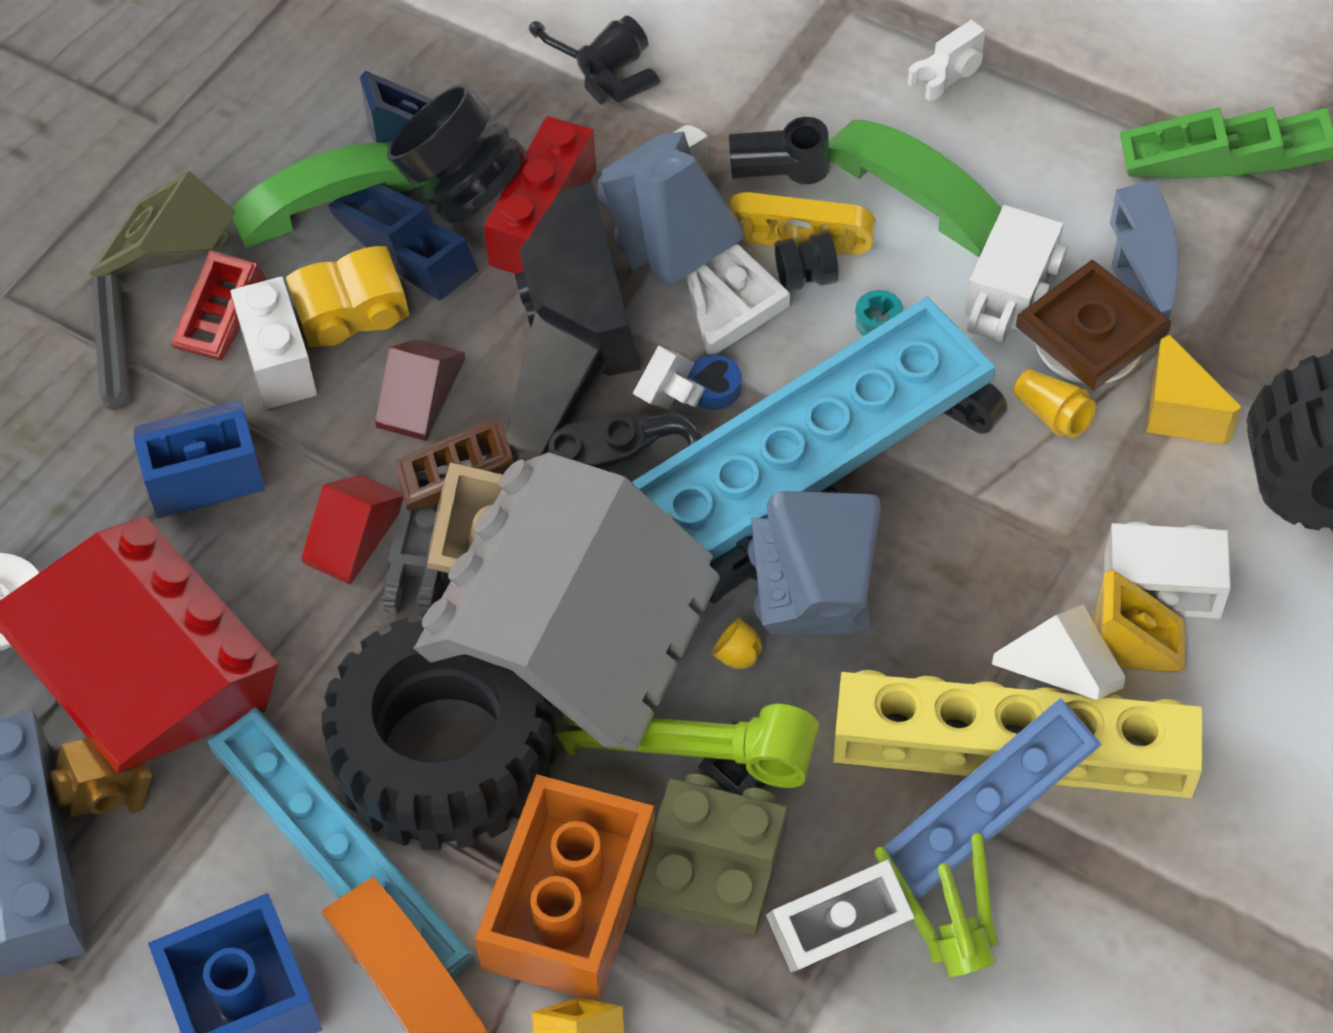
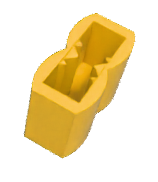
(347, 296)

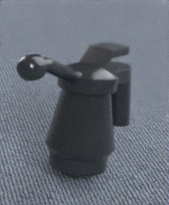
(613, 48)

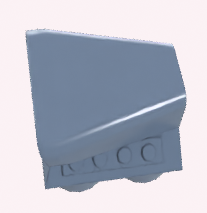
(667, 209)
(815, 562)

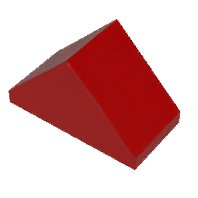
(349, 525)

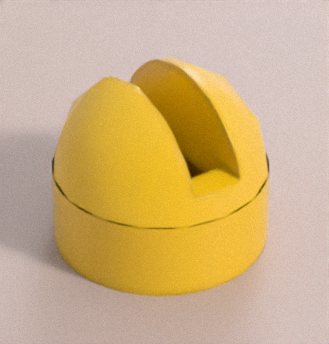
(738, 645)

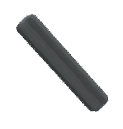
(111, 342)

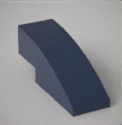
(418, 247)

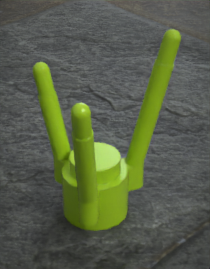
(963, 943)

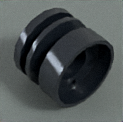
(456, 153)

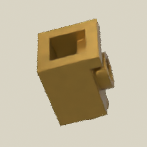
(89, 784)

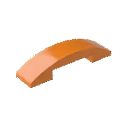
(399, 962)

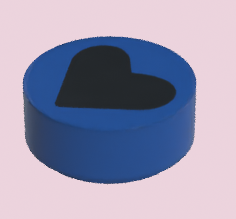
(720, 378)

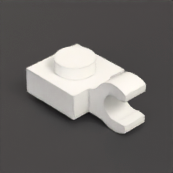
(954, 57)

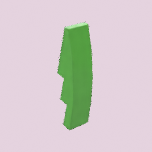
(1216, 147)

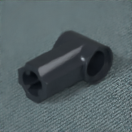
(796, 151)

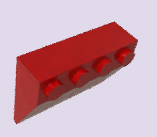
(136, 645)

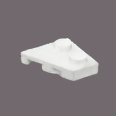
(733, 298)

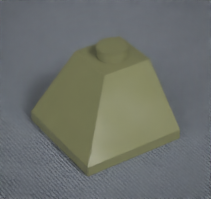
(167, 228)

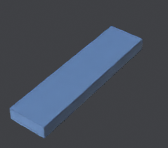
(991, 796)

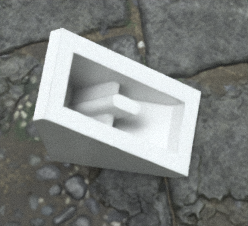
(1066, 655)

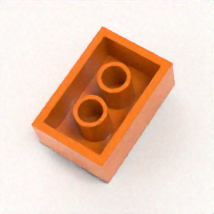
(566, 888)

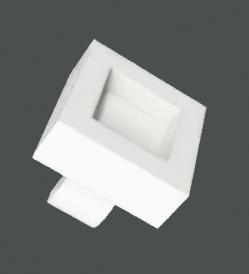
(667, 380)

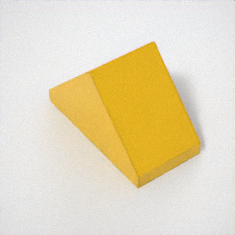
(1187, 399)
(1139, 627)

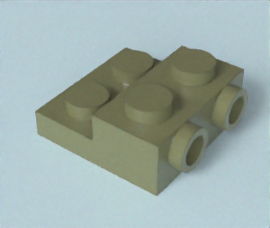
(713, 854)

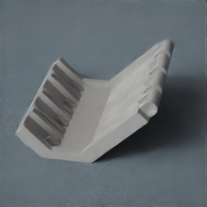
(576, 594)

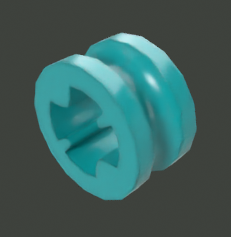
(874, 301)

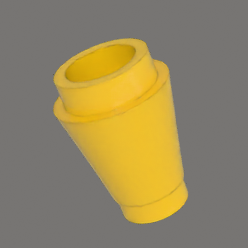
(1056, 403)

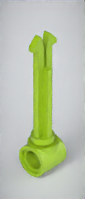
(772, 746)

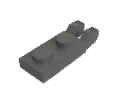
(410, 555)

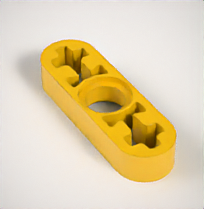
(849, 225)

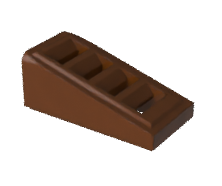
(466, 445)

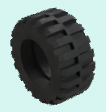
(1294, 443)
(432, 798)

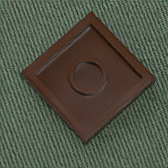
(1093, 324)

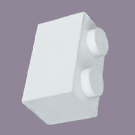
(274, 342)
(1175, 565)
(839, 916)

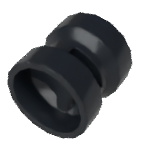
(806, 261)

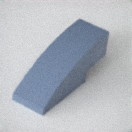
(1145, 245)

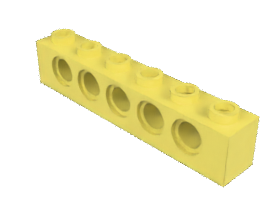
(927, 744)

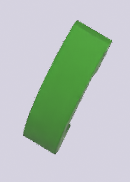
(922, 175)
(311, 182)

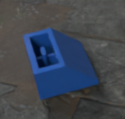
(198, 459)

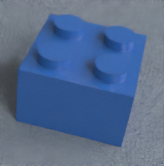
(235, 974)

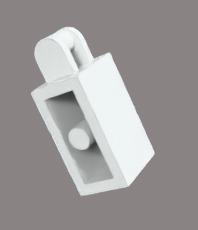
(1013, 271)

